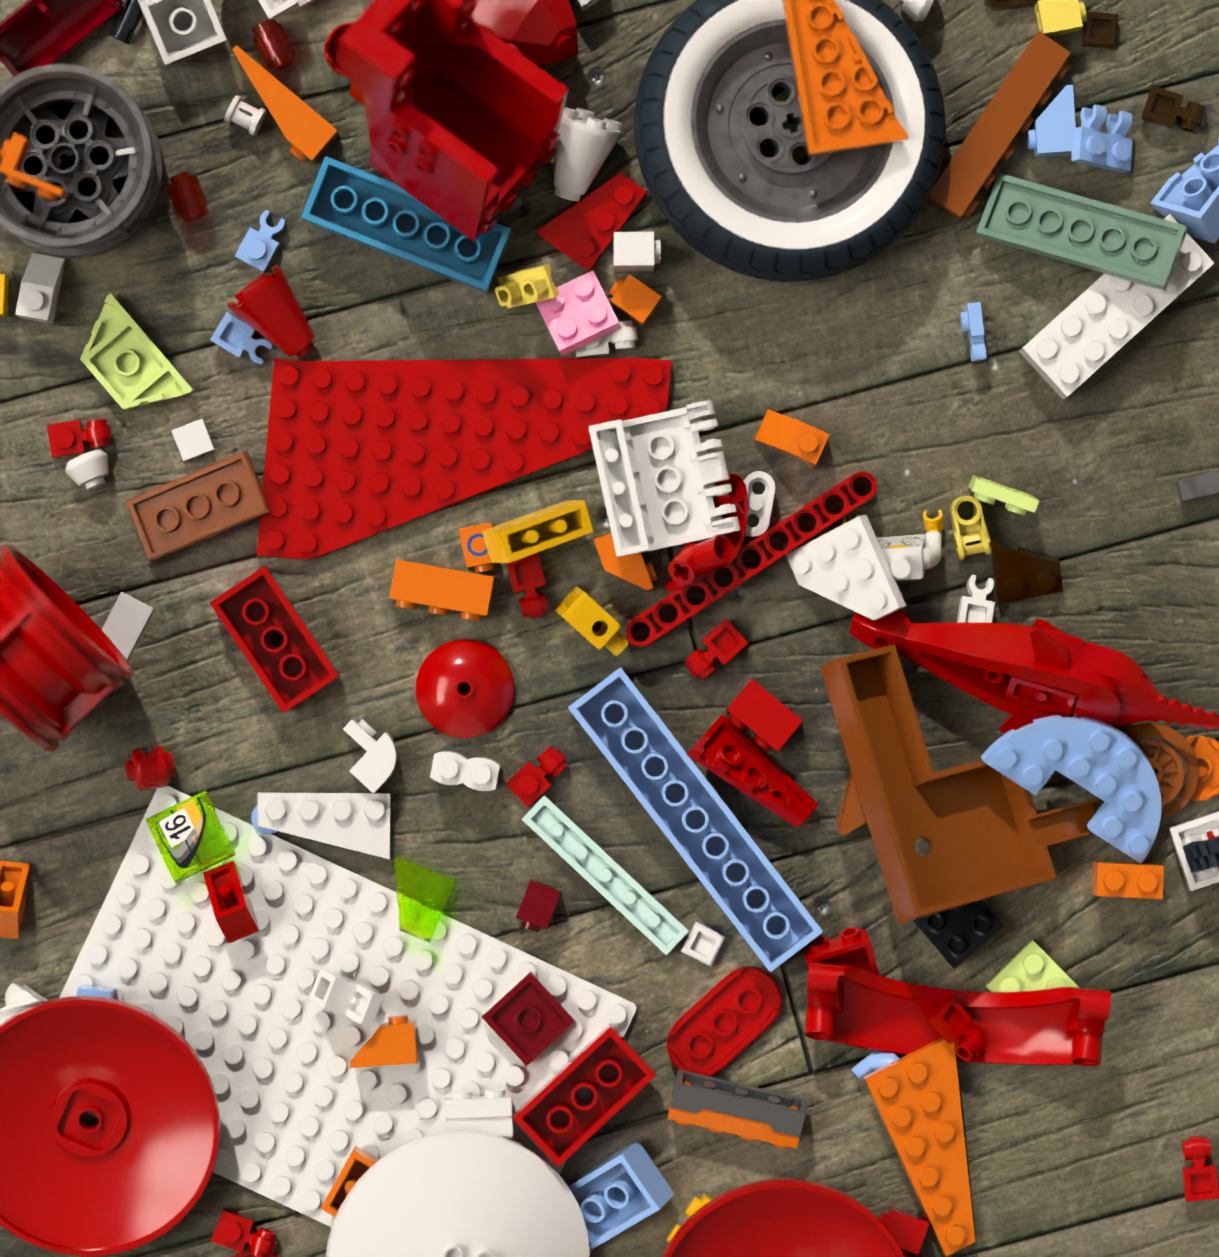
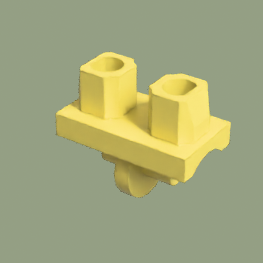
(526, 286)

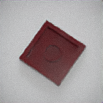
(528, 1018)

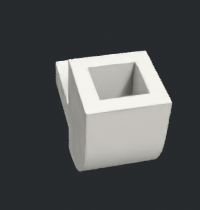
(380, 758)
(347, 997)

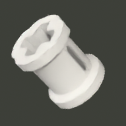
(245, 115)

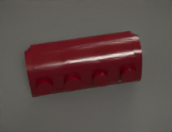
(49, 30)

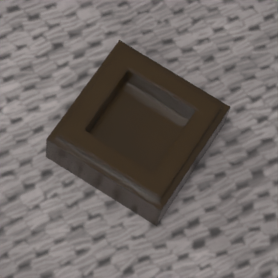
(1100, 30)

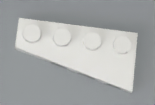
(338, 819)

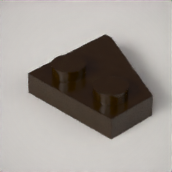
(1023, 573)

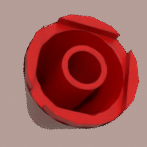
(275, 313)

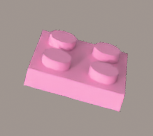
(578, 314)

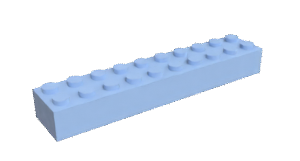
(695, 819)

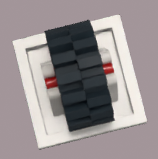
(1198, 850)

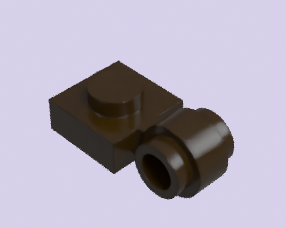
(1164, 107)

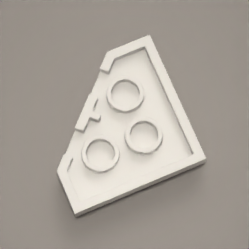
(849, 570)

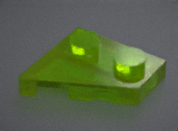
(420, 898)

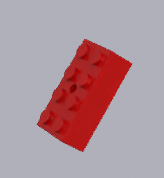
(253, 614)
(564, 1121)

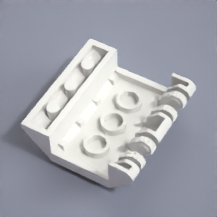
(662, 479)

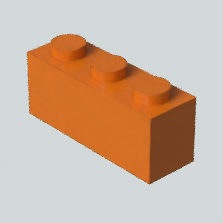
(441, 589)

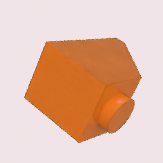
(792, 437)
(13, 897)
(389, 1045)

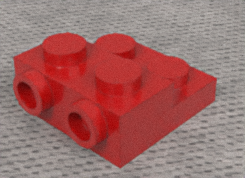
(848, 949)

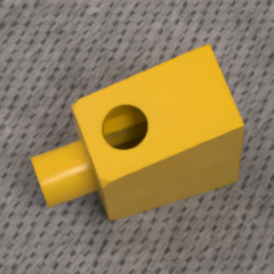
(583, 612)

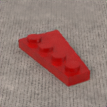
(743, 765)

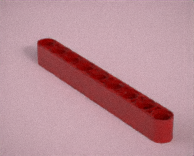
(766, 553)

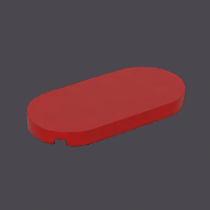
(724, 1021)

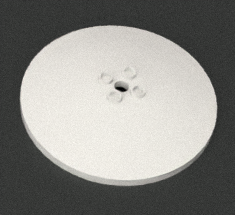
(460, 1200)

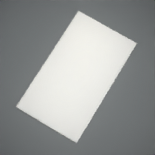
(126, 622)

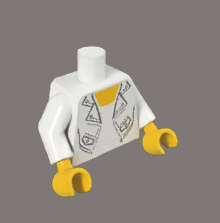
(913, 554)

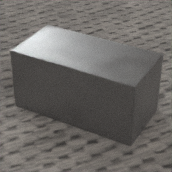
(1198, 486)

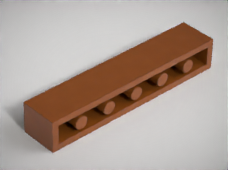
(998, 126)

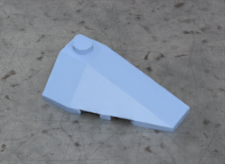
(1194, 197)

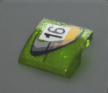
(190, 836)

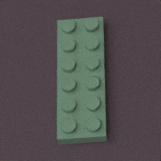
(1082, 231)

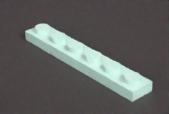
(605, 875)

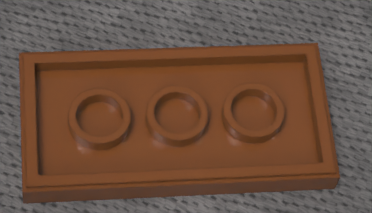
(198, 506)

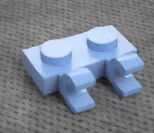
(1099, 148)

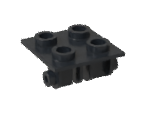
(960, 930)

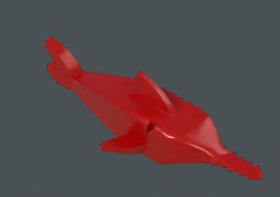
(1031, 671)

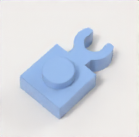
(259, 247)
(972, 322)
(235, 337)

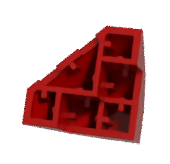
(538, 28)

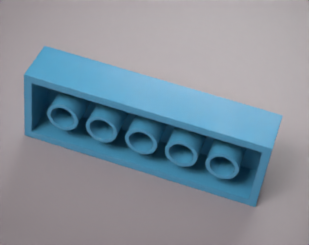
(400, 226)

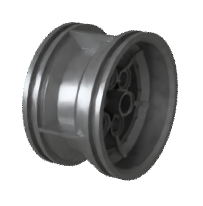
(138, 156)

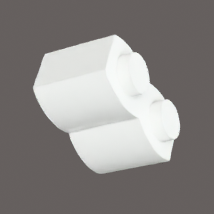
(455, 768)

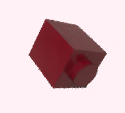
(538, 905)

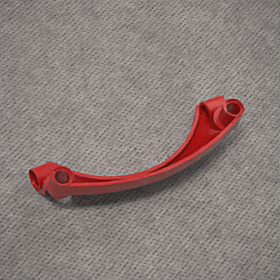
(893, 1016)

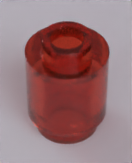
(273, 45)
(187, 197)

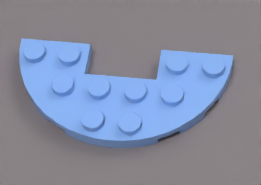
(1097, 760)

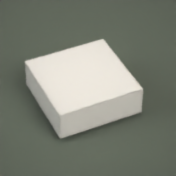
(193, 440)
(703, 943)

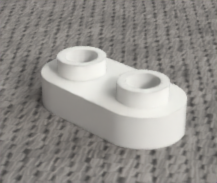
(759, 504)

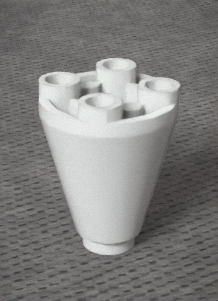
(581, 151)

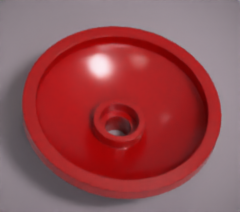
(489, 693)

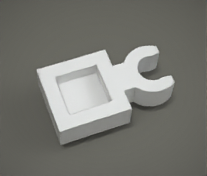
(976, 606)

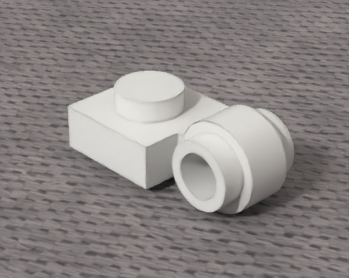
(622, 338)

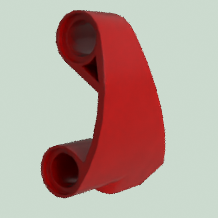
(716, 551)

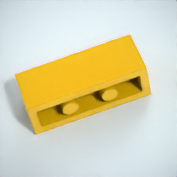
(537, 531)

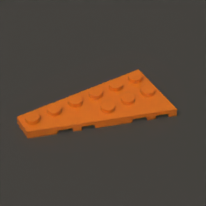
(835, 82)
(925, 1123)

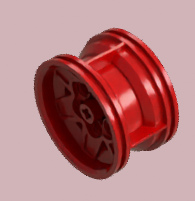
(51, 654)

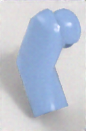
(873, 1062)

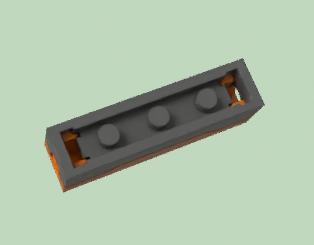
(737, 1109)

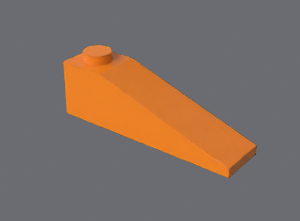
(301, 125)

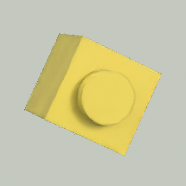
(1060, 16)

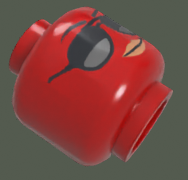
(150, 767)

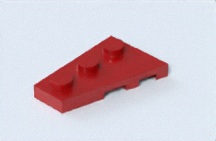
(590, 224)

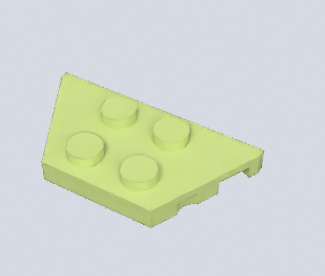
(129, 361)

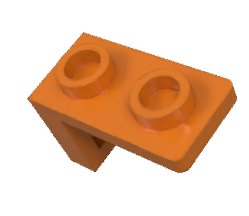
(13, 156)

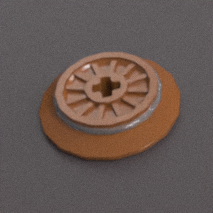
(1174, 760)

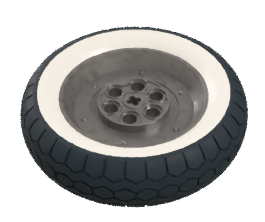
(770, 212)

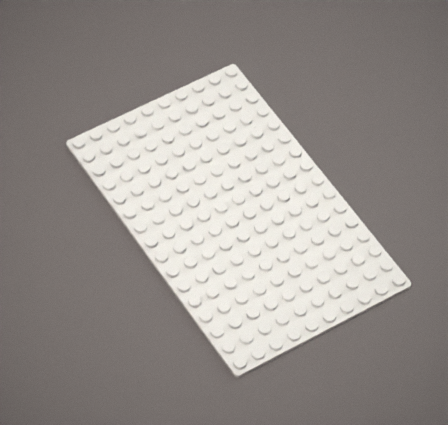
(284, 1061)

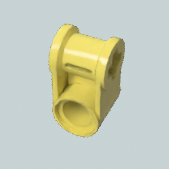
(969, 530)

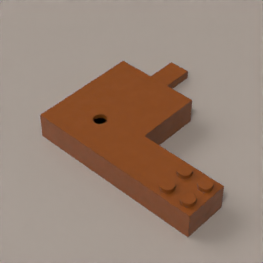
(972, 816)

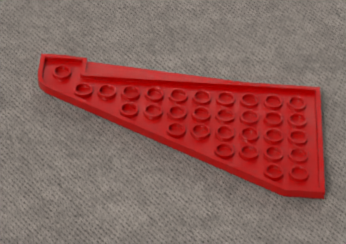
(402, 438)

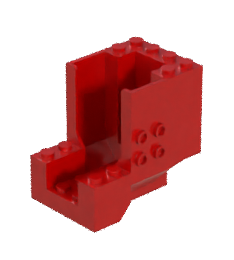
(450, 107)

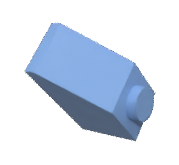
(1053, 129)

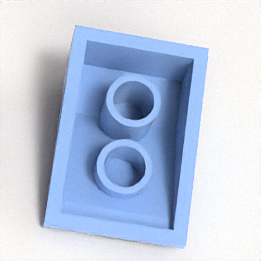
(619, 1193)

